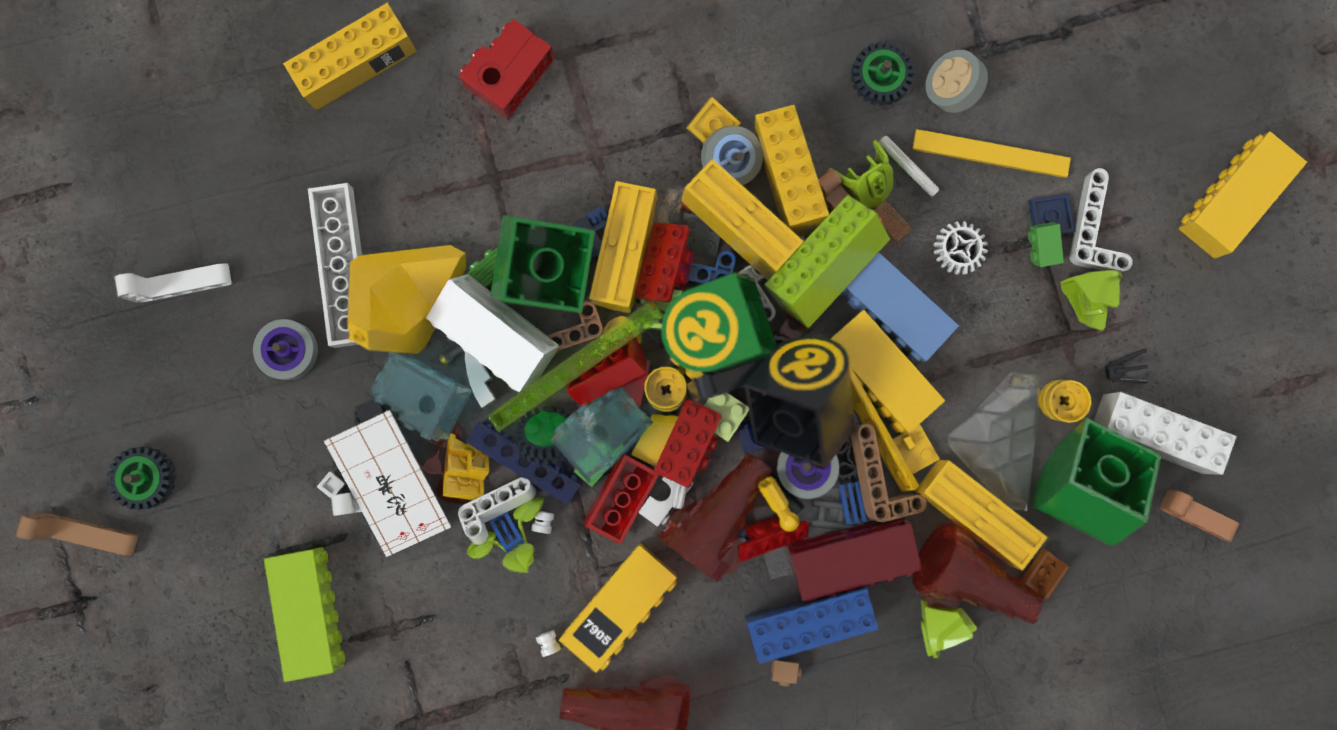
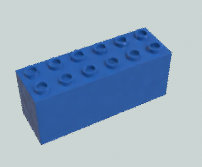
(810, 624)

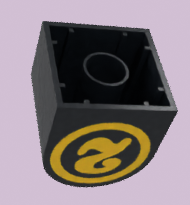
(803, 399)

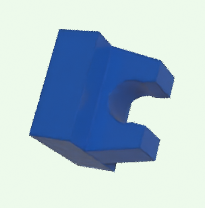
(598, 218)

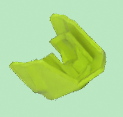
(874, 185)
(1092, 294)
(944, 627)

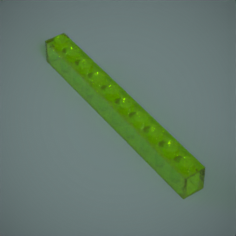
(576, 365)

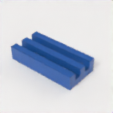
(849, 486)
(514, 543)

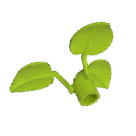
(520, 557)

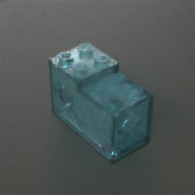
(420, 395)
(601, 432)

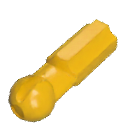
(777, 501)

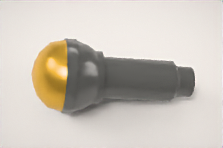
(447, 357)

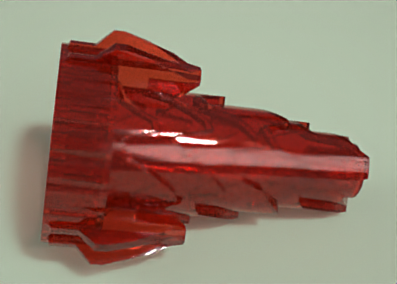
(708, 528)
(959, 571)
(657, 706)

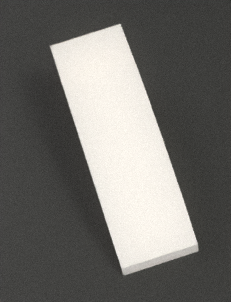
(478, 380)

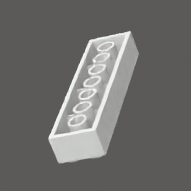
(336, 246)

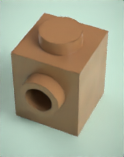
(785, 671)

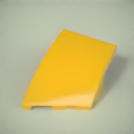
(654, 438)
(464, 470)

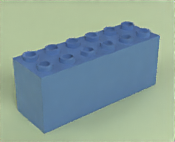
(900, 309)

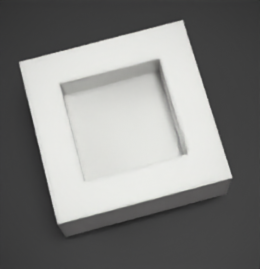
(331, 484)

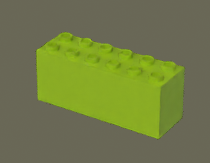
(828, 261)
(304, 614)

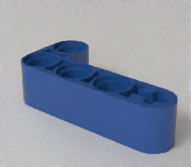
(713, 273)

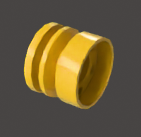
(664, 378)
(1075, 400)

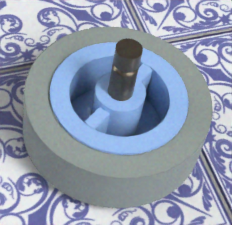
(735, 151)

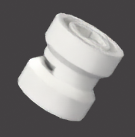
(543, 522)
(548, 643)

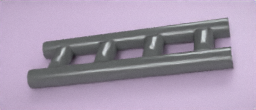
(840, 523)

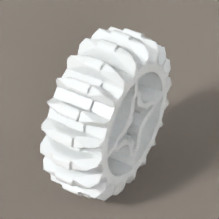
(964, 254)

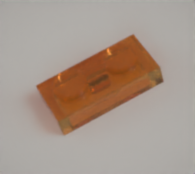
(892, 221)

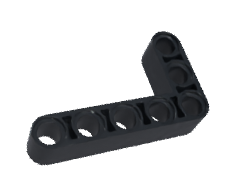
(714, 385)

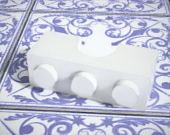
(656, 510)

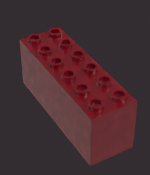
(853, 558)

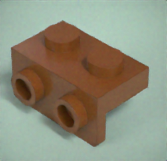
(1044, 573)

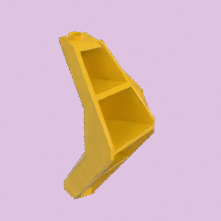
(395, 294)

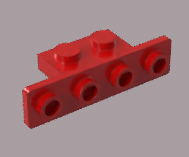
(768, 536)

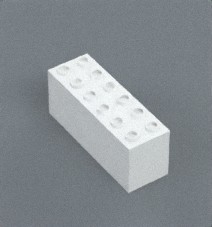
(492, 332)
(1167, 433)

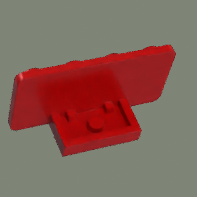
(665, 263)
(689, 444)

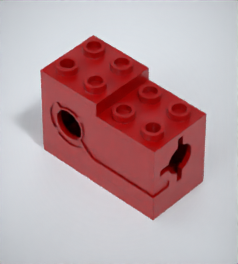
(507, 69)

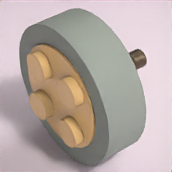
(956, 81)

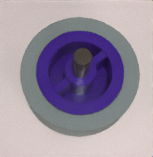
(285, 349)
(805, 478)

